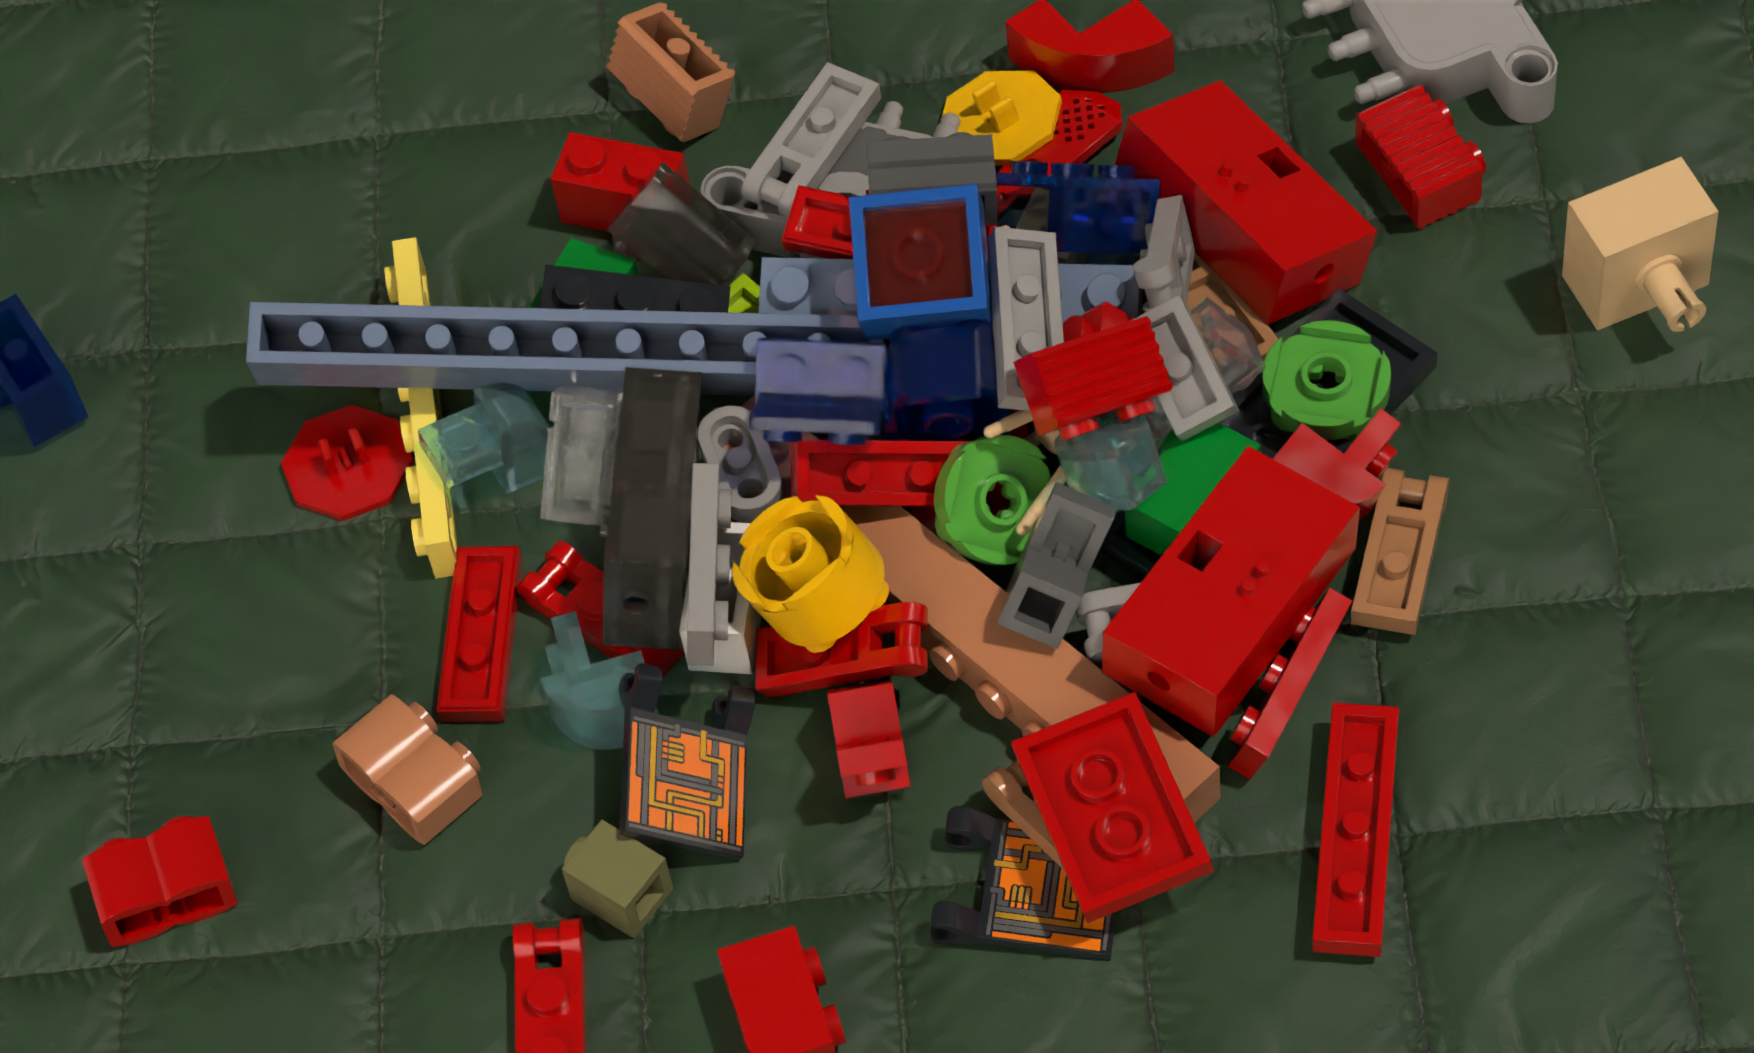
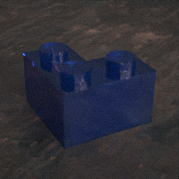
(34, 377)

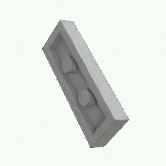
(1023, 303)
(707, 564)

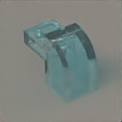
(495, 434)
(1114, 462)
(582, 694)

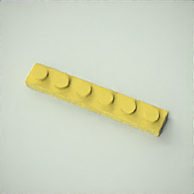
(435, 530)

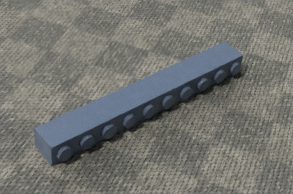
(514, 345)

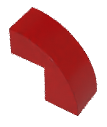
(1110, 56)

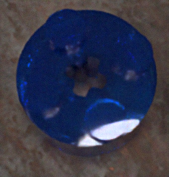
(940, 383)

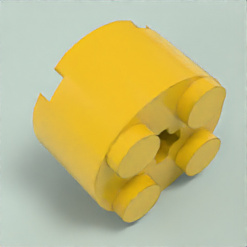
(810, 571)

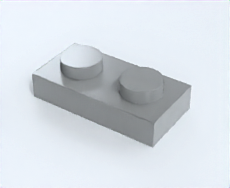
(1198, 388)

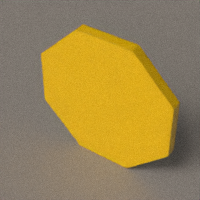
(1012, 107)

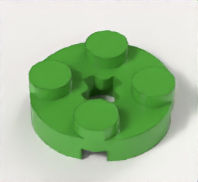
(1318, 349)
(962, 491)

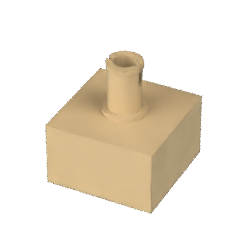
(1642, 247)

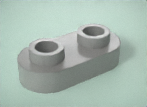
(743, 467)

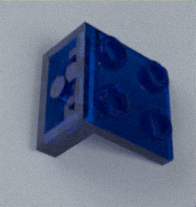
(1089, 210)
(818, 389)

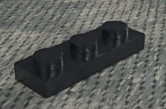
(617, 291)

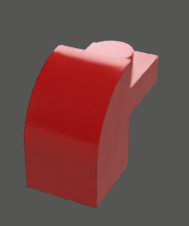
(1351, 473)
(868, 738)

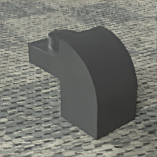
(1055, 565)

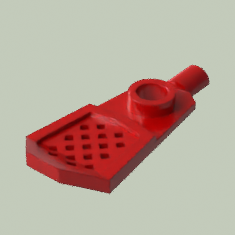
(1083, 127)

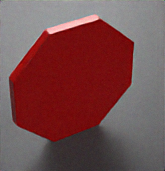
(346, 462)

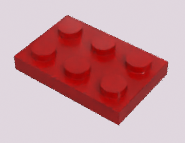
(1112, 807)

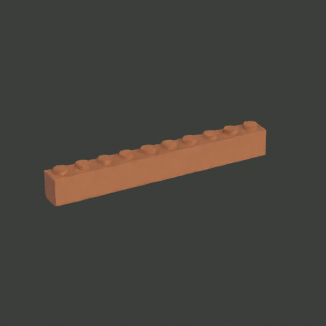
(1004, 668)

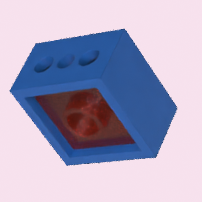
(920, 259)

